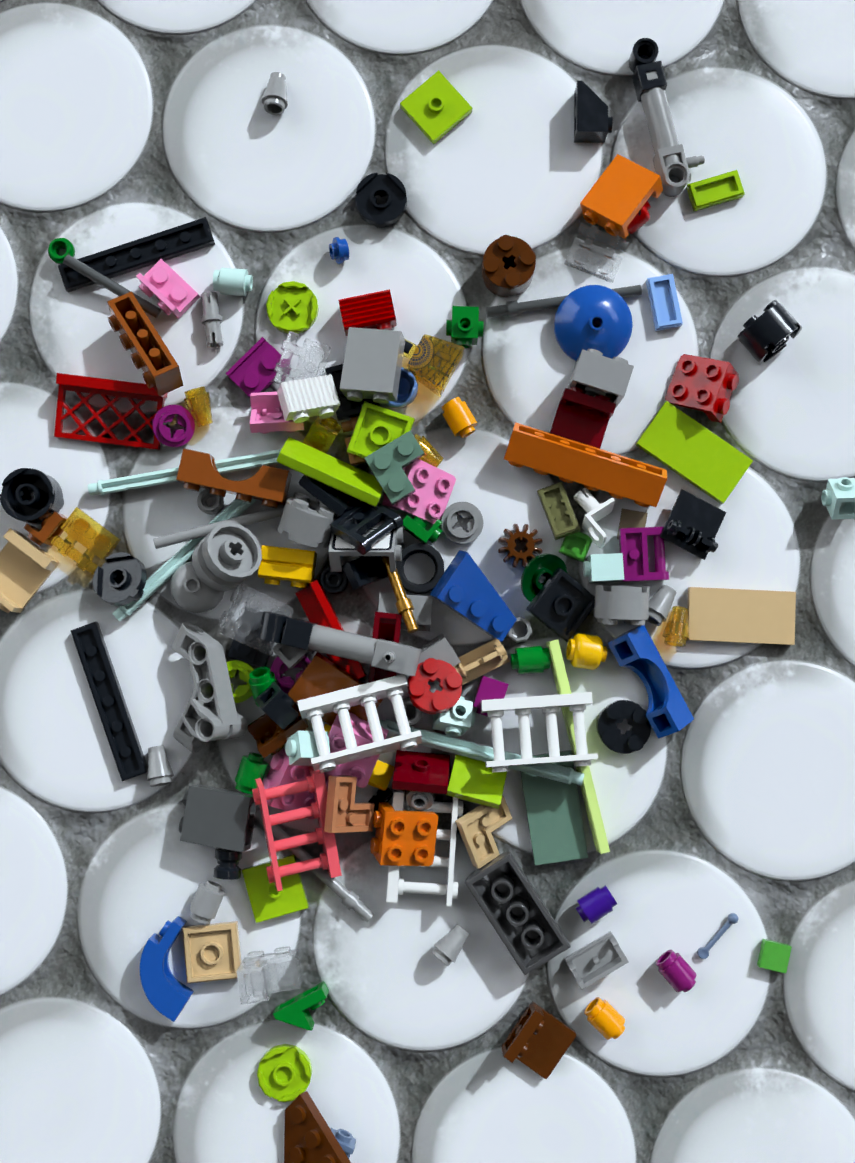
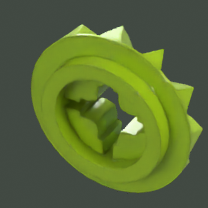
(243, 691)

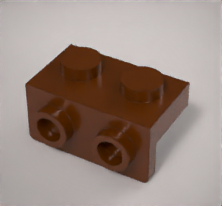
(270, 736)

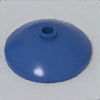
(575, 316)

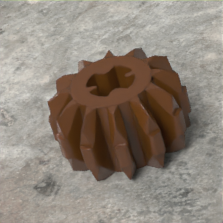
(510, 545)

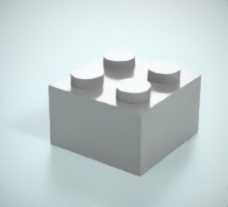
(601, 375)

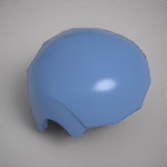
(407, 389)

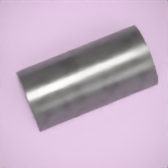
(517, 912)

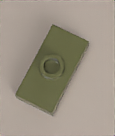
(558, 510)

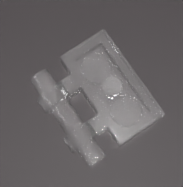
(594, 259)
(311, 360)

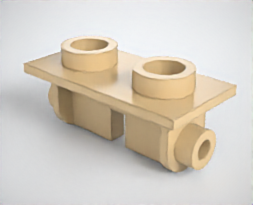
(481, 660)

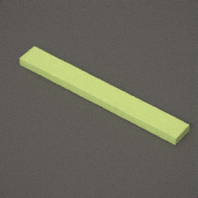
(587, 788)

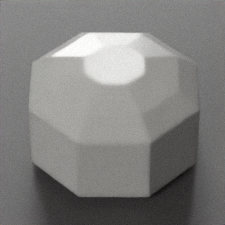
(520, 630)

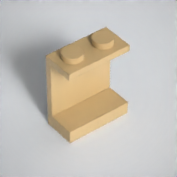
(22, 571)

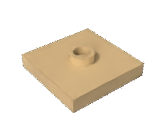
(211, 951)

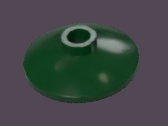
(543, 566)

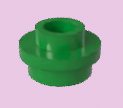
(58, 244)

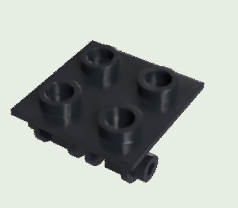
(693, 525)

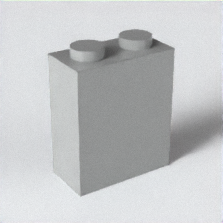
(372, 365)

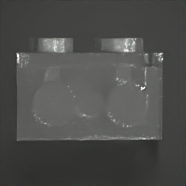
(245, 616)

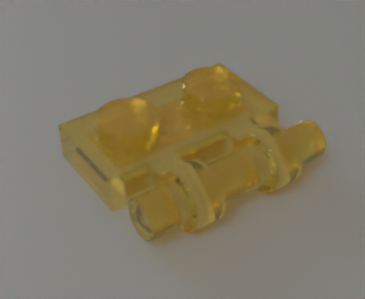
(90, 534)

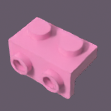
(268, 416)

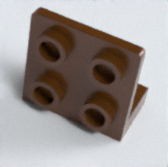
(538, 1040)

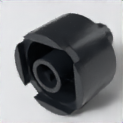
(768, 333)
(18, 490)

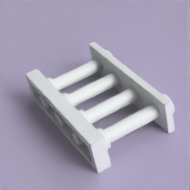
(340, 703)
(549, 705)
(397, 886)

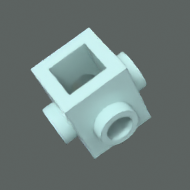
(840, 498)
(457, 720)

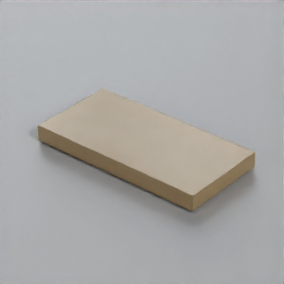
(741, 615)

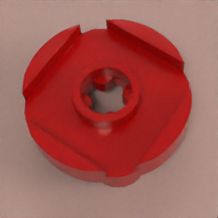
(449, 681)

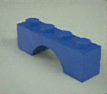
(666, 706)

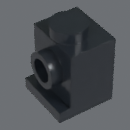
(277, 705)

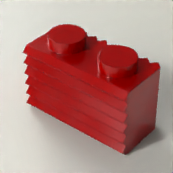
(368, 311)

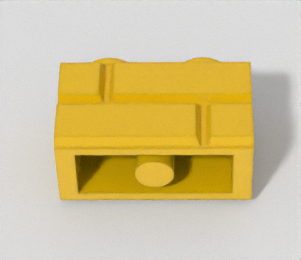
(287, 565)

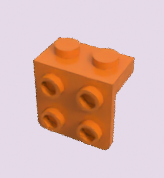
(403, 836)

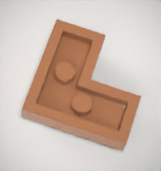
(341, 810)

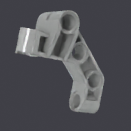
(212, 708)

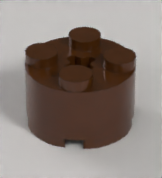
(504, 252)

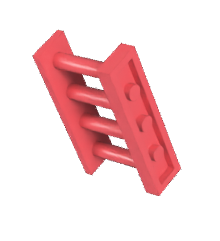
(326, 860)

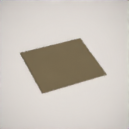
(632, 519)

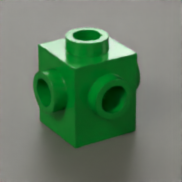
(464, 326)

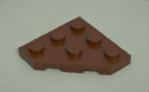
(308, 1135)

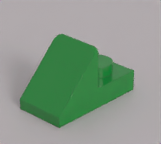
(296, 1010)

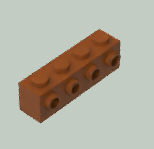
(145, 344)

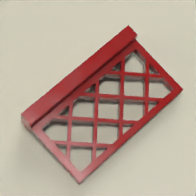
(105, 388)

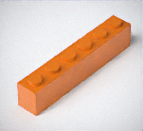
(585, 465)

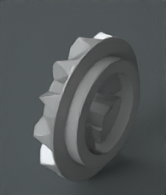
(464, 510)

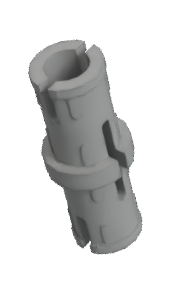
(211, 319)

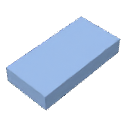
(664, 302)

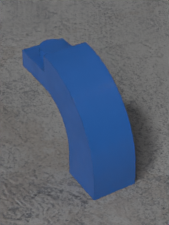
(157, 980)

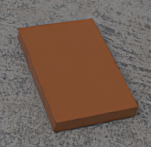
(323, 677)

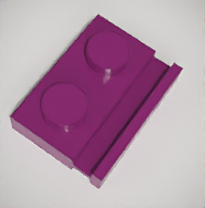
(255, 368)

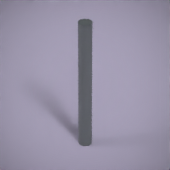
(109, 284)

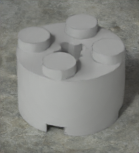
(306, 521)
(621, 603)

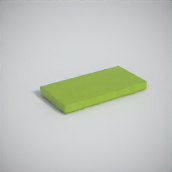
(694, 452)
(330, 471)

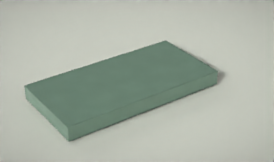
(553, 817)

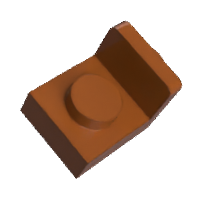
(50, 528)

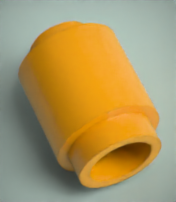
(459, 417)
(605, 1018)

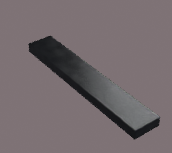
(141, 253)
(109, 701)

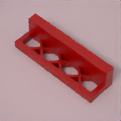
(320, 611)

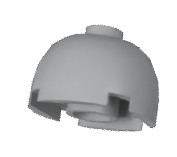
(191, 592)

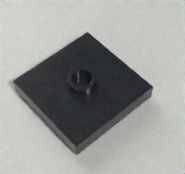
(329, 496)
(562, 604)

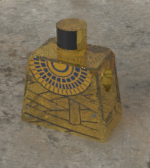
(433, 361)

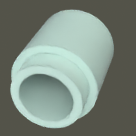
(232, 281)

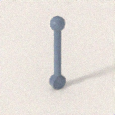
(703, 952)

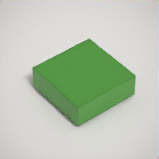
(576, 546)
(774, 956)

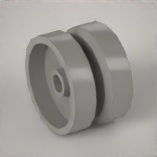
(226, 556)

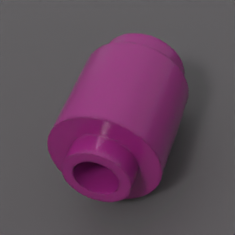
(676, 971)

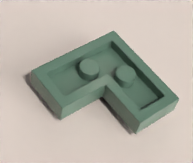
(388, 464)

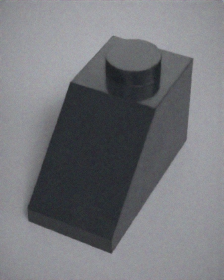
(590, 116)

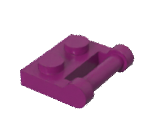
(635, 554)

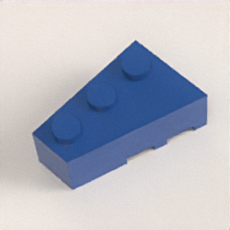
(473, 597)

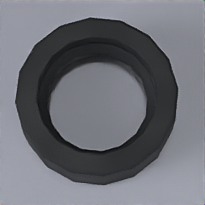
(433, 554)

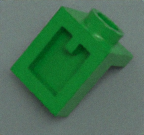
(416, 528)

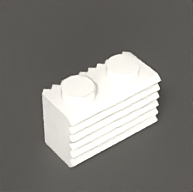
(308, 398)

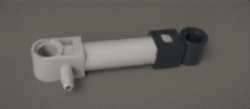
(650, 89)
(339, 643)

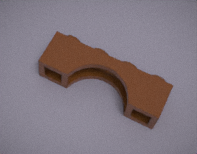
(200, 471)

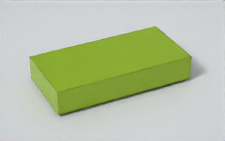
(715, 190)

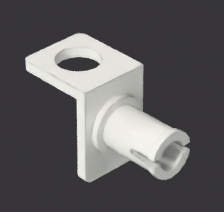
(595, 512)

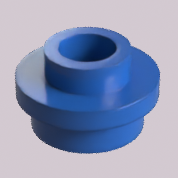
(339, 250)

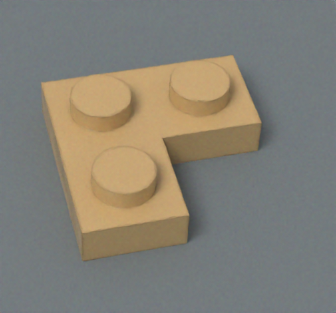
(477, 828)

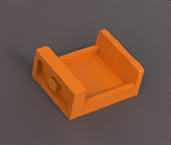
(620, 195)

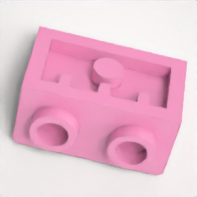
(168, 288)

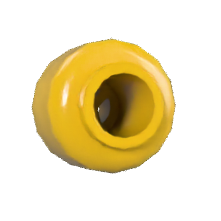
(586, 651)

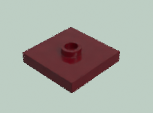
(421, 772)

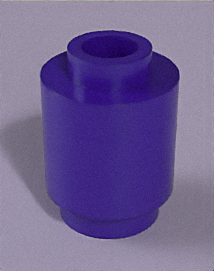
(595, 904)

